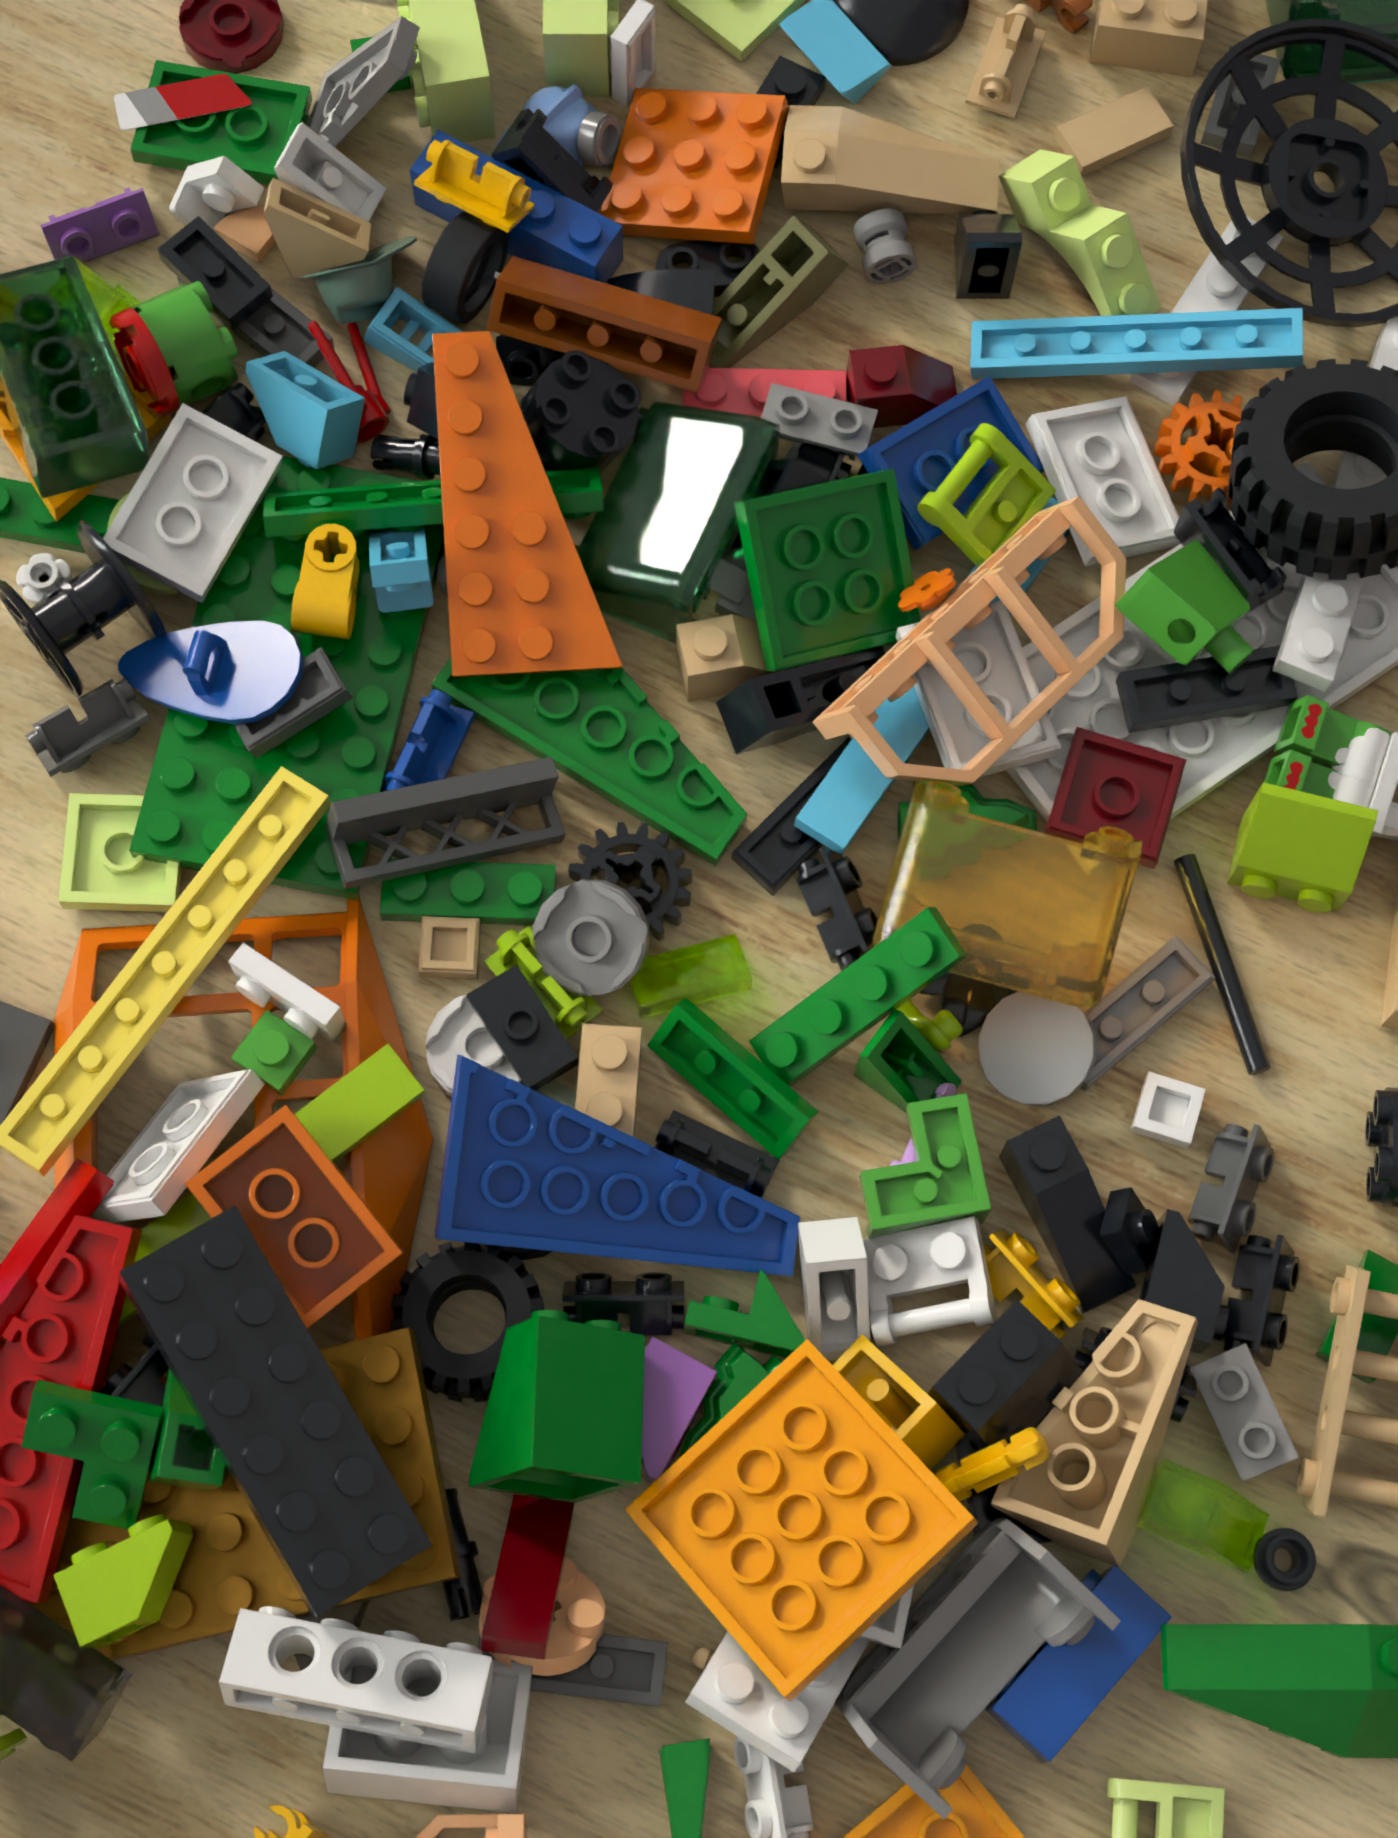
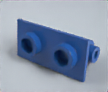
(431, 742)

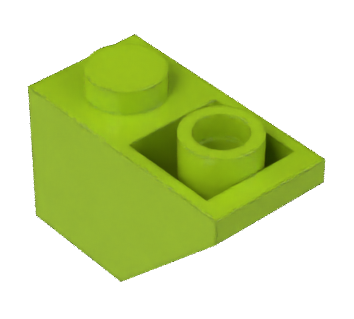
(123, 1585)

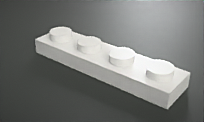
(1209, 291)

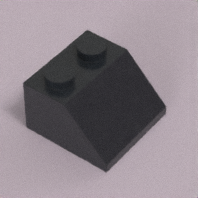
(1006, 1379)

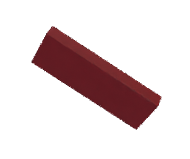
(528, 1577)

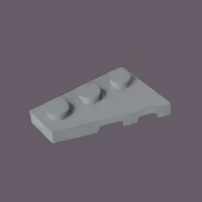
(362, 80)

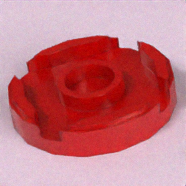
(144, 362)

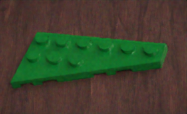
(610, 742)

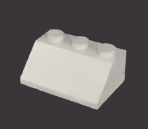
(429, 1774)

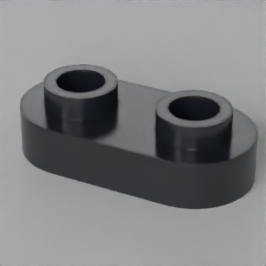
(709, 256)

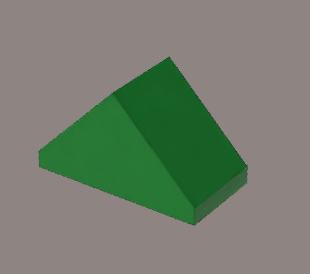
(903, 1063)

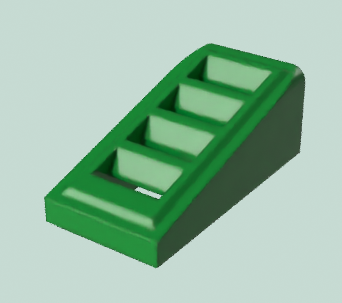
(685, 1785)

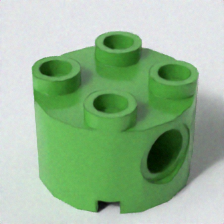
(190, 342)

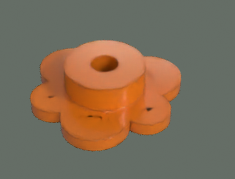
(927, 591)

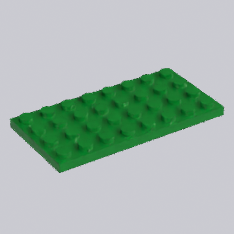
(201, 766)

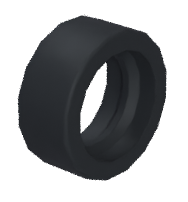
(464, 267)

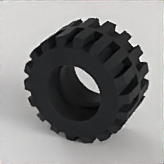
(440, 1278)

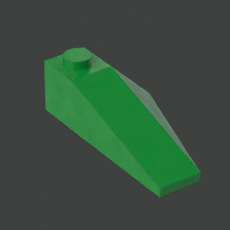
(1298, 1680)

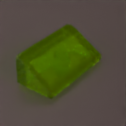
(691, 972)

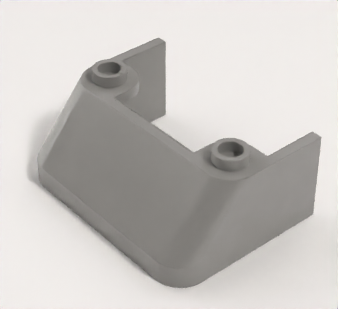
(961, 1651)

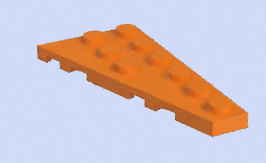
(510, 561)

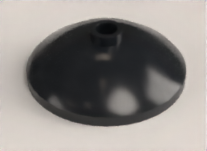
(907, 29)

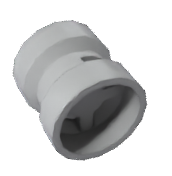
(885, 247)

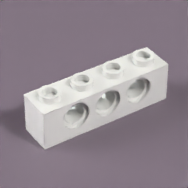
(382, 1706)

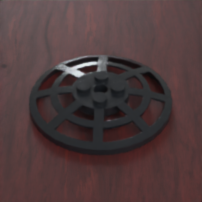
(1290, 164)

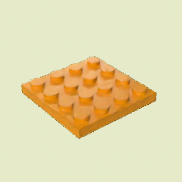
(800, 1519)

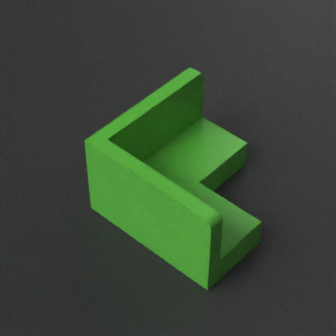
(943, 1181)

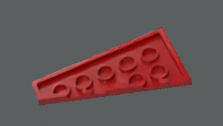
(63, 1340)

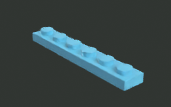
(1137, 343)

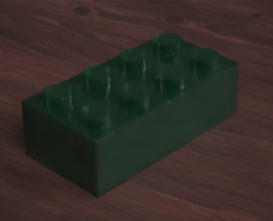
(65, 382)

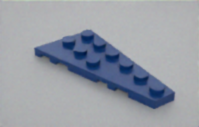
(567, 1183)

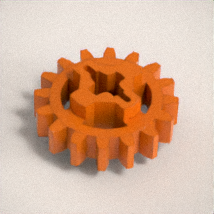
(1206, 456)

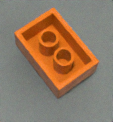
(299, 1212)

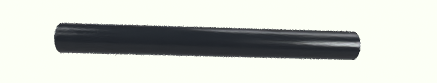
(1222, 964)

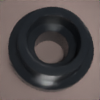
(1302, 1558)

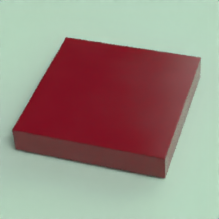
(1116, 787)

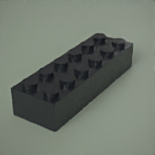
(274, 1411)

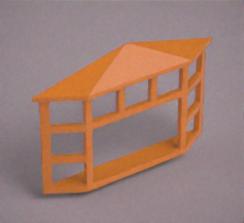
(383, 1169)

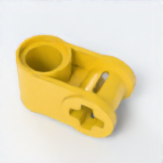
(327, 590)

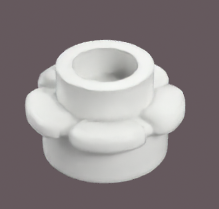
(39, 565)

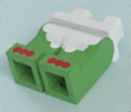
(1338, 760)

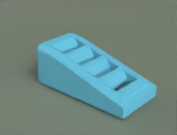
(418, 316)

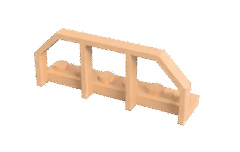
(966, 607)

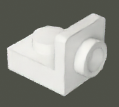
(214, 190)

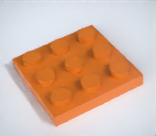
(695, 164)

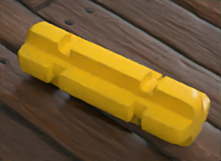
(994, 1463)

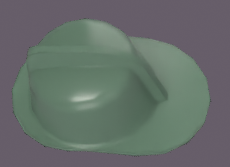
(361, 287)

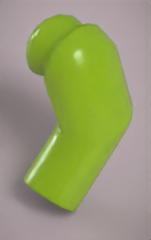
(938, 1031)

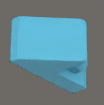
(400, 570)

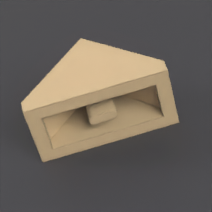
(313, 232)

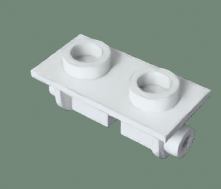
(771, 1807)

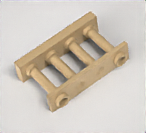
(1317, 1475)

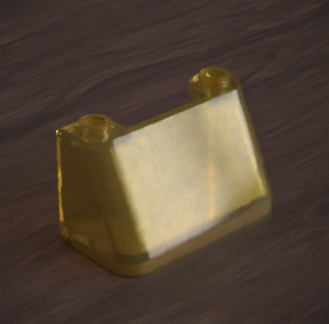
(1018, 900)

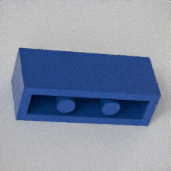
(1067, 1682)

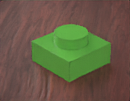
(274, 1052)

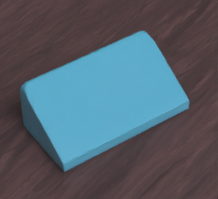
(836, 47)

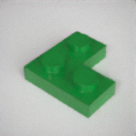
(106, 1433)

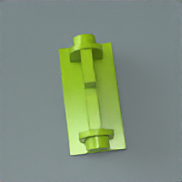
(563, 1006)

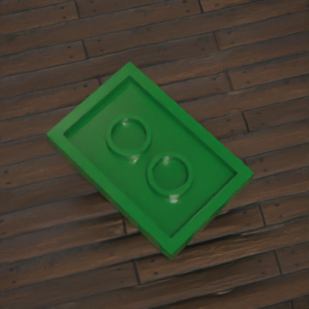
(246, 135)

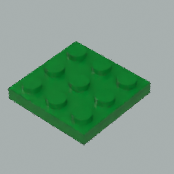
(826, 568)

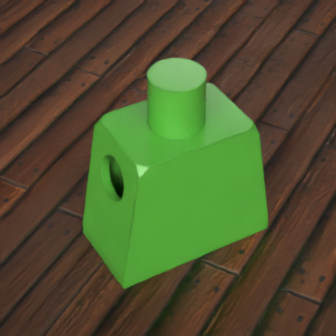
(1189, 608)

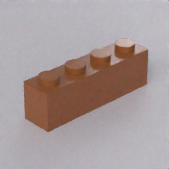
(604, 322)

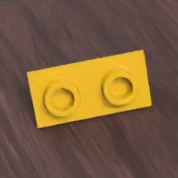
(493, 197)
(1014, 1266)

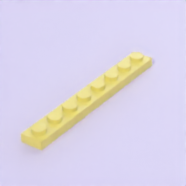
(161, 972)

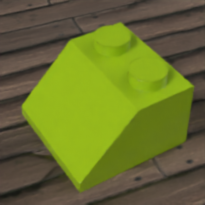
(1300, 847)

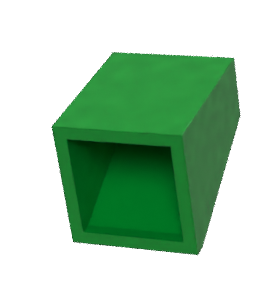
(563, 1411)

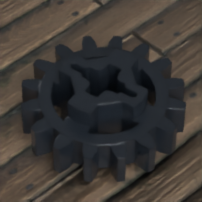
(641, 865)

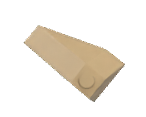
(1105, 1438)

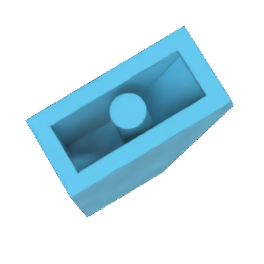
(306, 409)

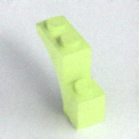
(1094, 240)

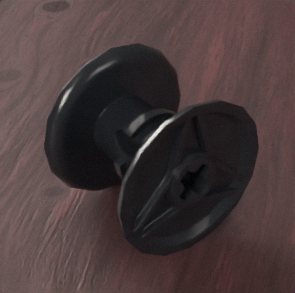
(81, 608)

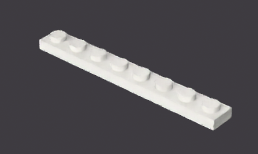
(1325, 606)

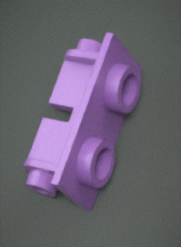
(102, 227)

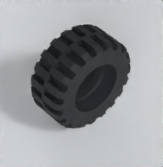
(1290, 514)

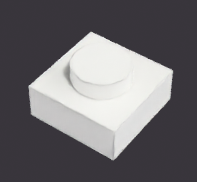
(1167, 1110)

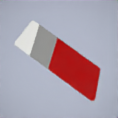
(178, 101)

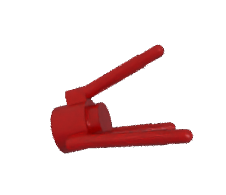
(375, 409)

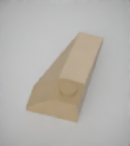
(866, 164)

